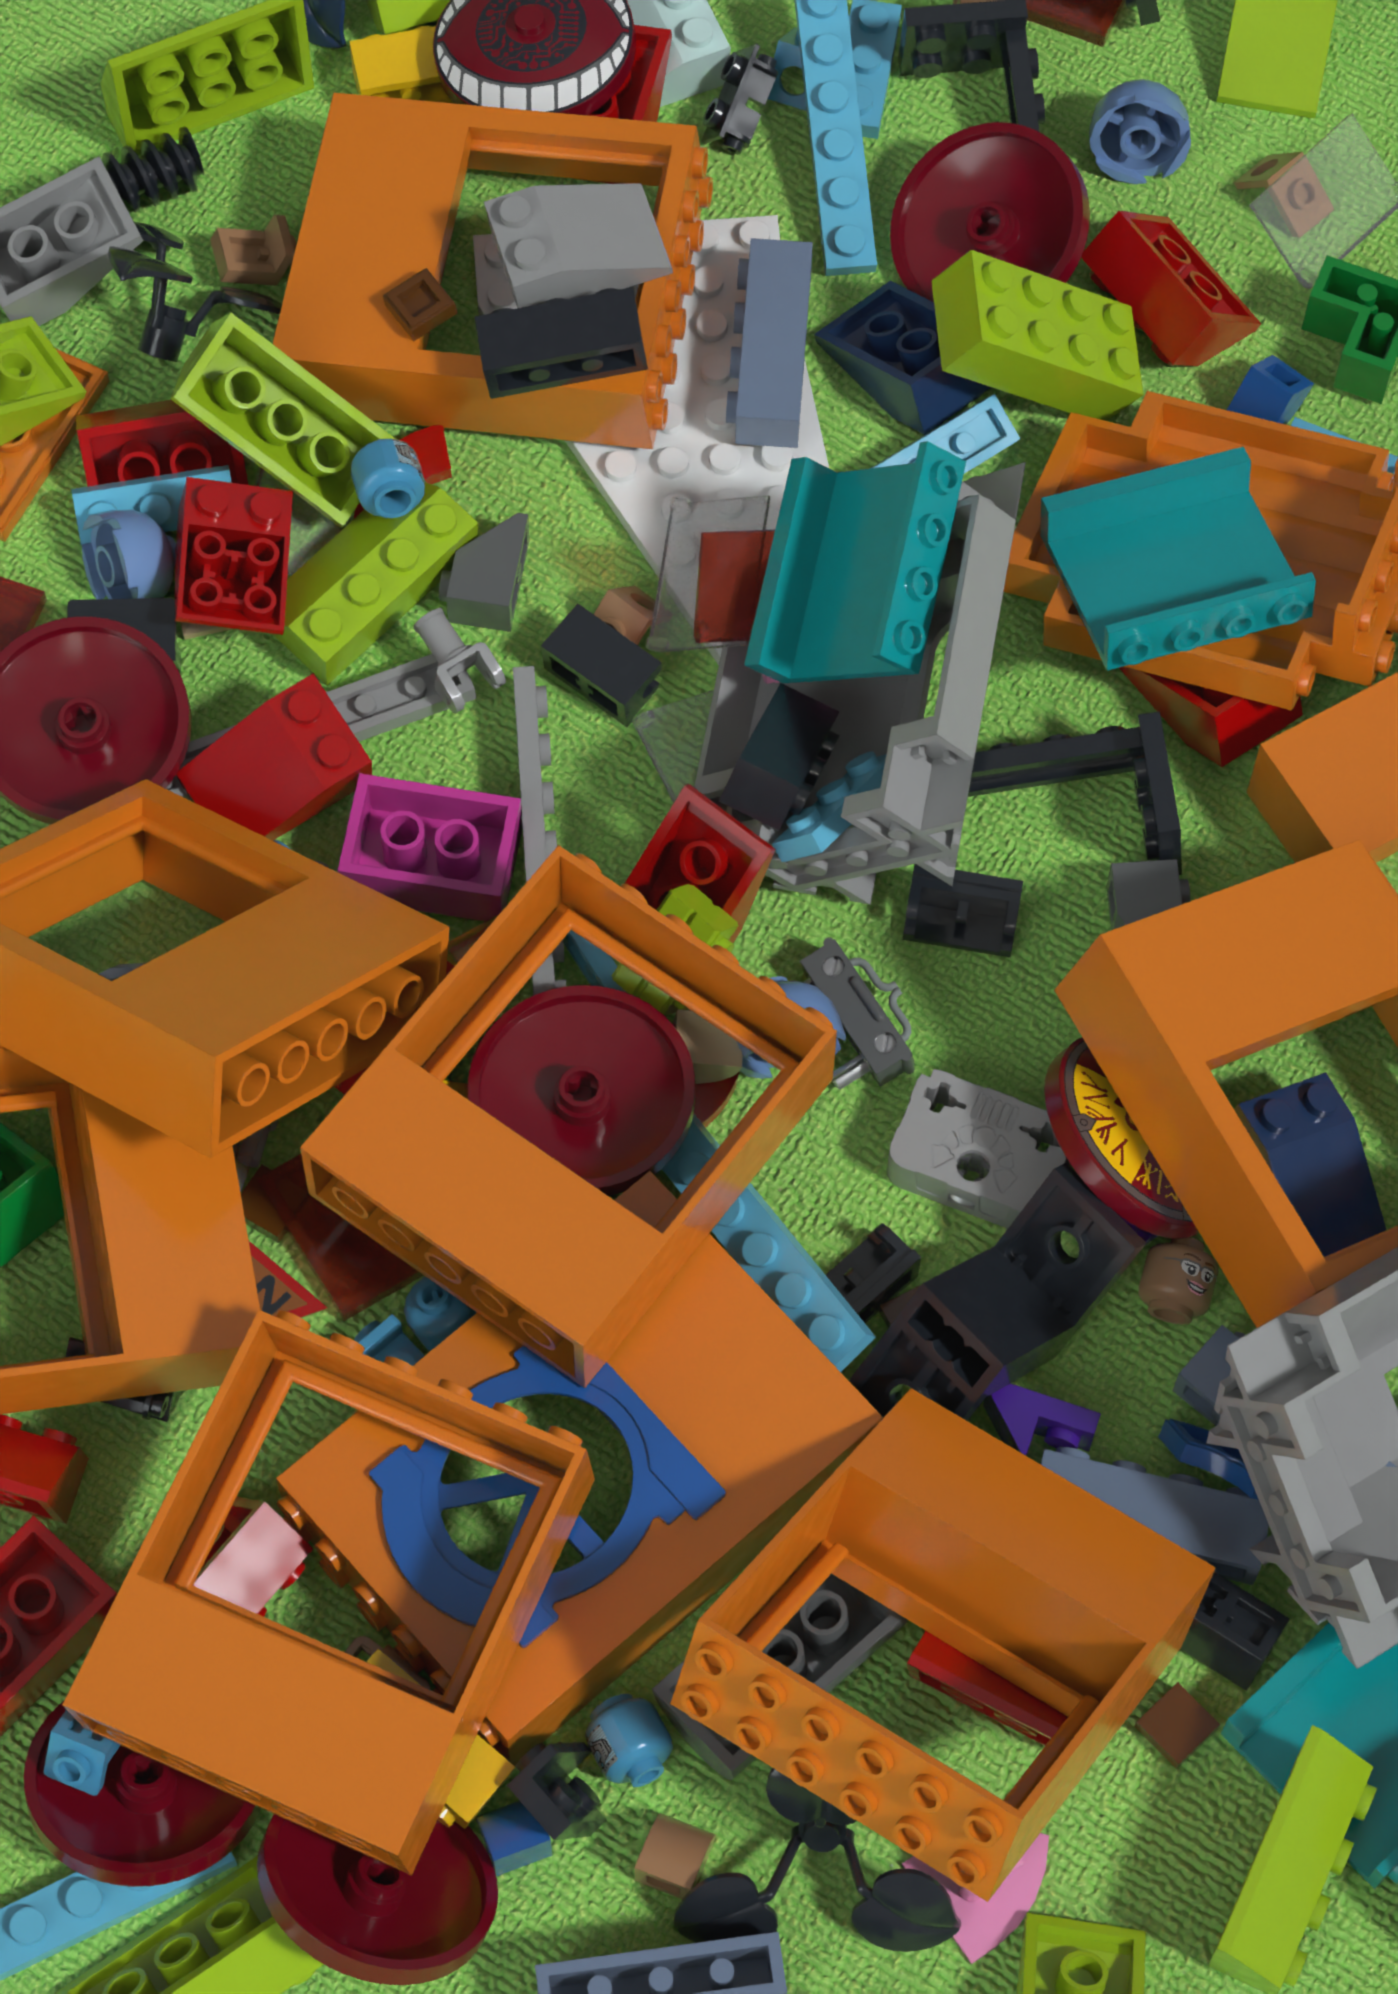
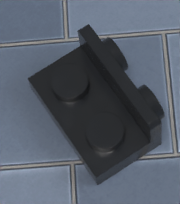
(555, 1800)

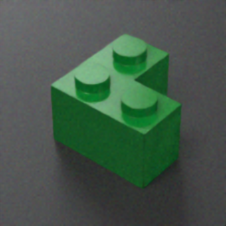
(1361, 313)

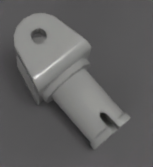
(455, 657)

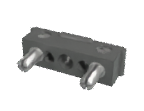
(863, 1020)

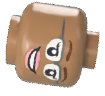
(1178, 1280)

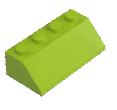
(276, 415)
(370, 580)
(1293, 1864)
(208, 1946)

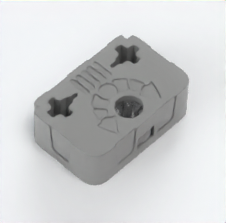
(974, 1133)

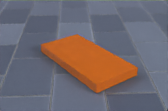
(32, 455)

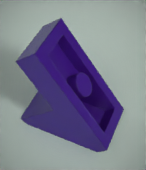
(1023, 1412)

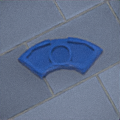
(1190, 1447)

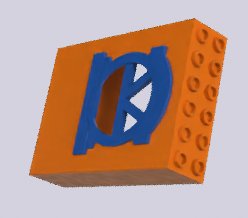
(726, 1442)

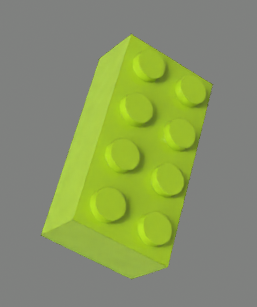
(1036, 337)

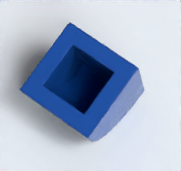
(1271, 391)
(513, 1837)

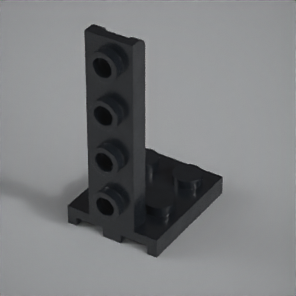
(974, 41)
(1090, 756)

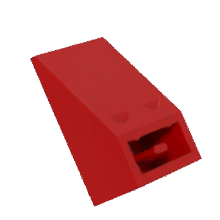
(232, 555)

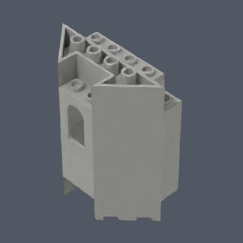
(929, 759)
(1316, 1441)

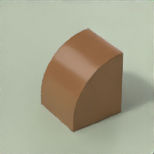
(673, 1856)

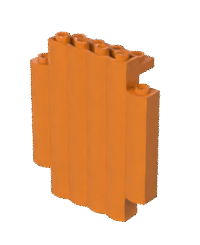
(1320, 499)

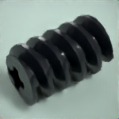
(155, 168)

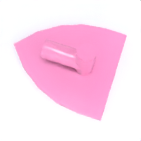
(991, 1922)

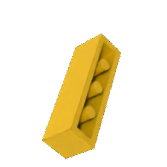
(398, 66)

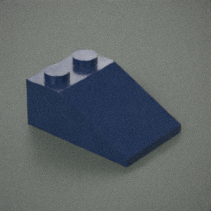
(895, 356)
(1317, 1160)

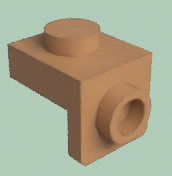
(254, 254)

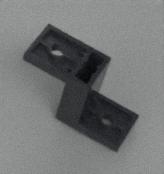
(1004, 1306)

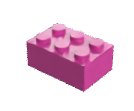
(433, 846)

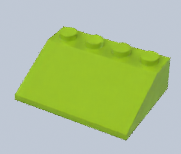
(209, 73)

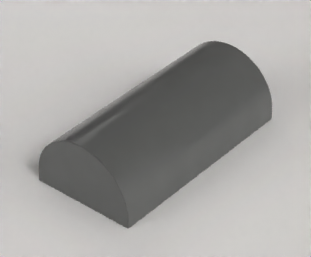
(820, 1642)

